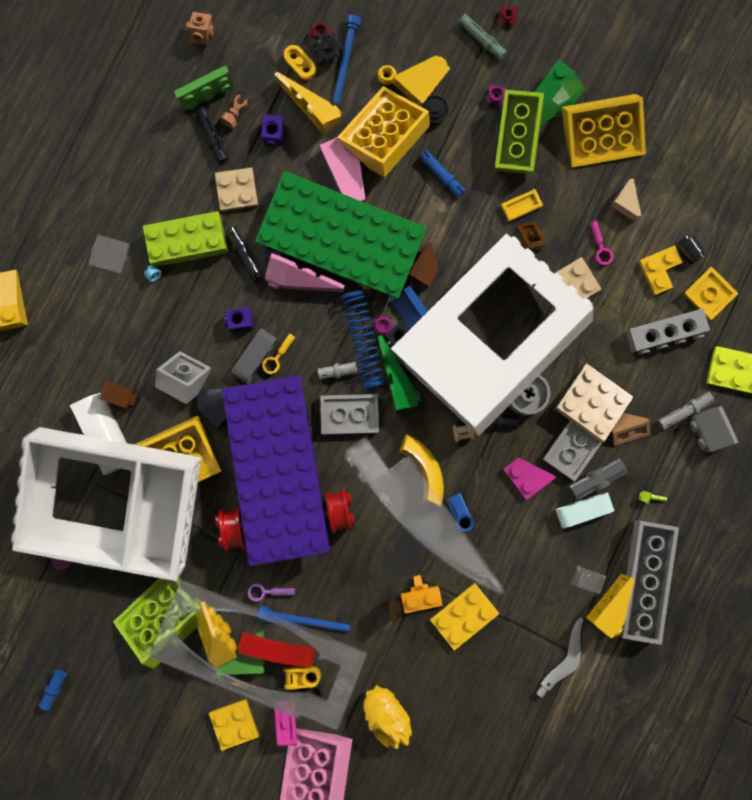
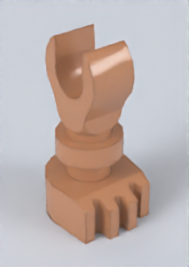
(228, 118)

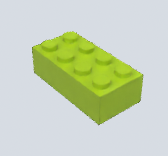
(519, 131)
(185, 239)

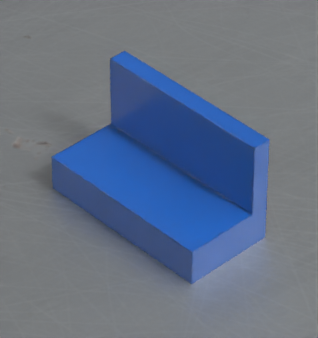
(409, 307)

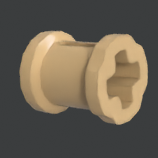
(462, 432)

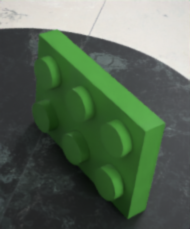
(204, 88)

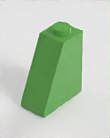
(243, 663)

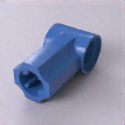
(459, 510)

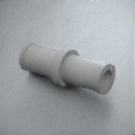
(337, 370)

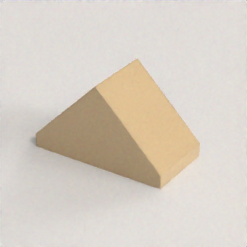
(627, 201)

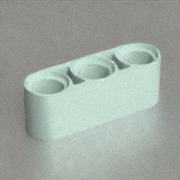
(585, 510)

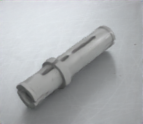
(680, 414)

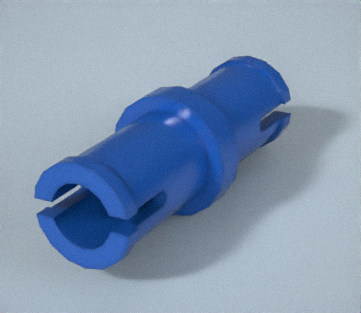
(52, 690)

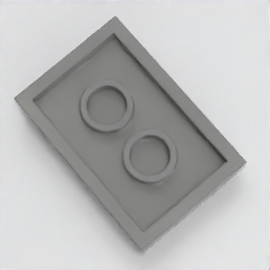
(349, 414)
(572, 451)

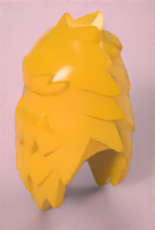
(387, 717)

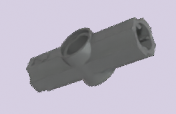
(598, 479)

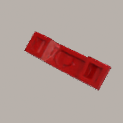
(276, 651)

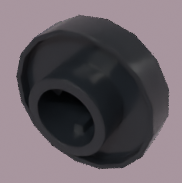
(437, 109)

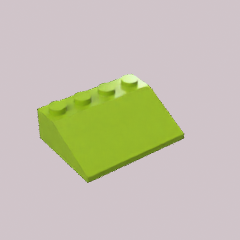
(145, 617)

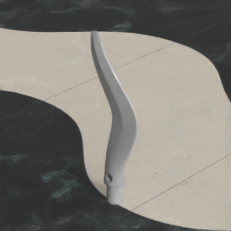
(568, 665)

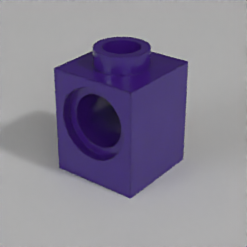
(270, 122)
(247, 322)

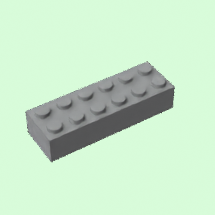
(651, 568)

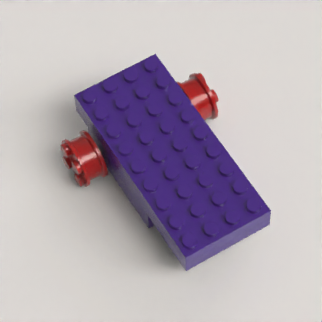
(277, 477)

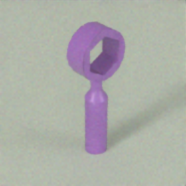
(275, 592)

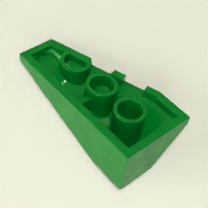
(560, 89)
(401, 388)

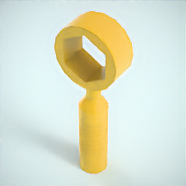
(282, 349)

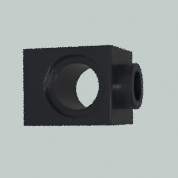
(401, 327)

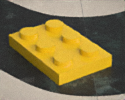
(464, 616)

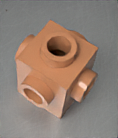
(200, 28)

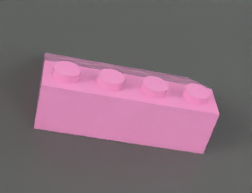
(316, 767)

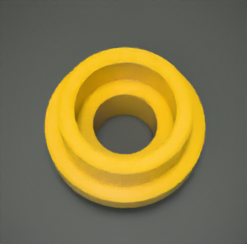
(383, 70)

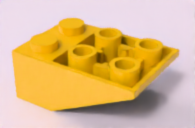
(215, 637)

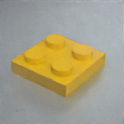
(710, 293)
(234, 724)

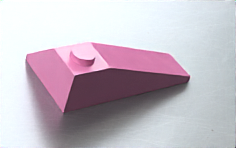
(286, 275)

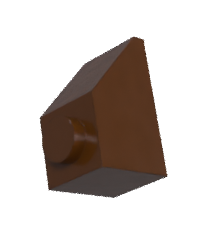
(118, 395)

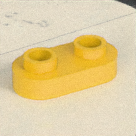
(300, 63)

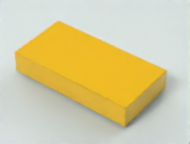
(521, 205)

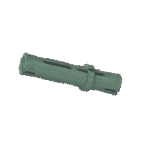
(482, 37)

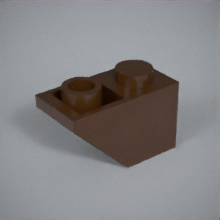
(426, 266)

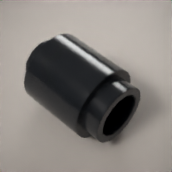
(691, 248)

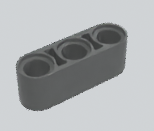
(254, 356)

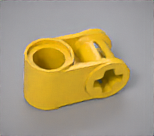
(299, 677)

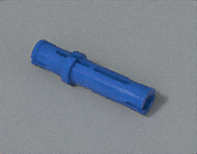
(447, 179)

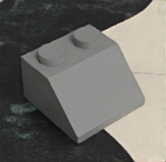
(181, 377)
(713, 429)

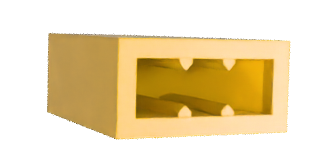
(421, 79)

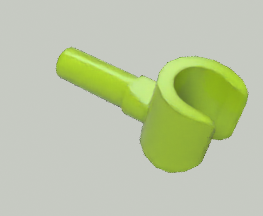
(646, 496)

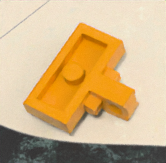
(421, 596)

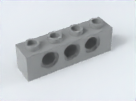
(695, 319)

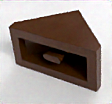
(531, 236)

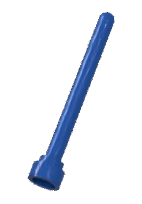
(353, 23)
(308, 621)

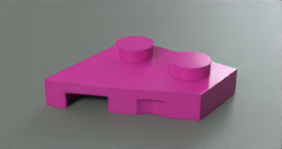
(527, 477)

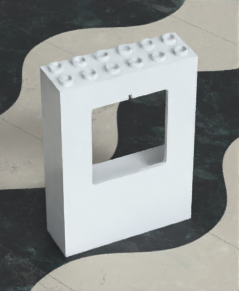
(466, 371)
(156, 512)

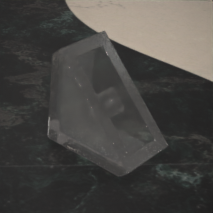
(588, 580)

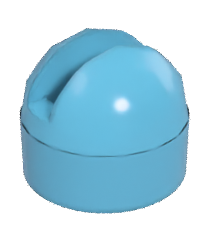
(152, 273)

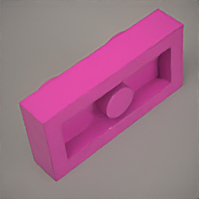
(285, 729)

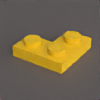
(655, 269)

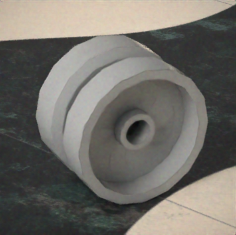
(537, 401)

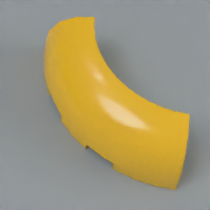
(425, 461)

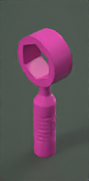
(598, 239)

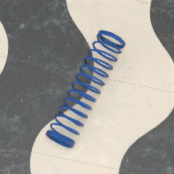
(348, 298)

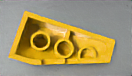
(317, 109)

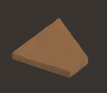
(630, 428)

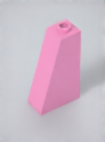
(344, 169)

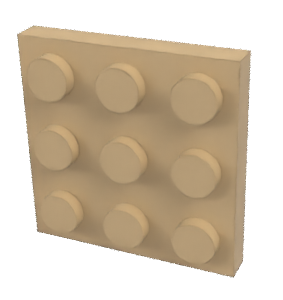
(594, 403)

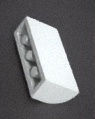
(98, 422)

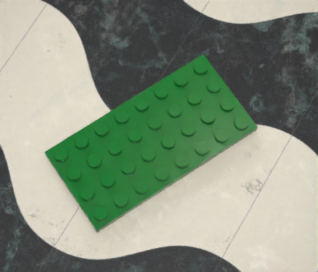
(341, 235)

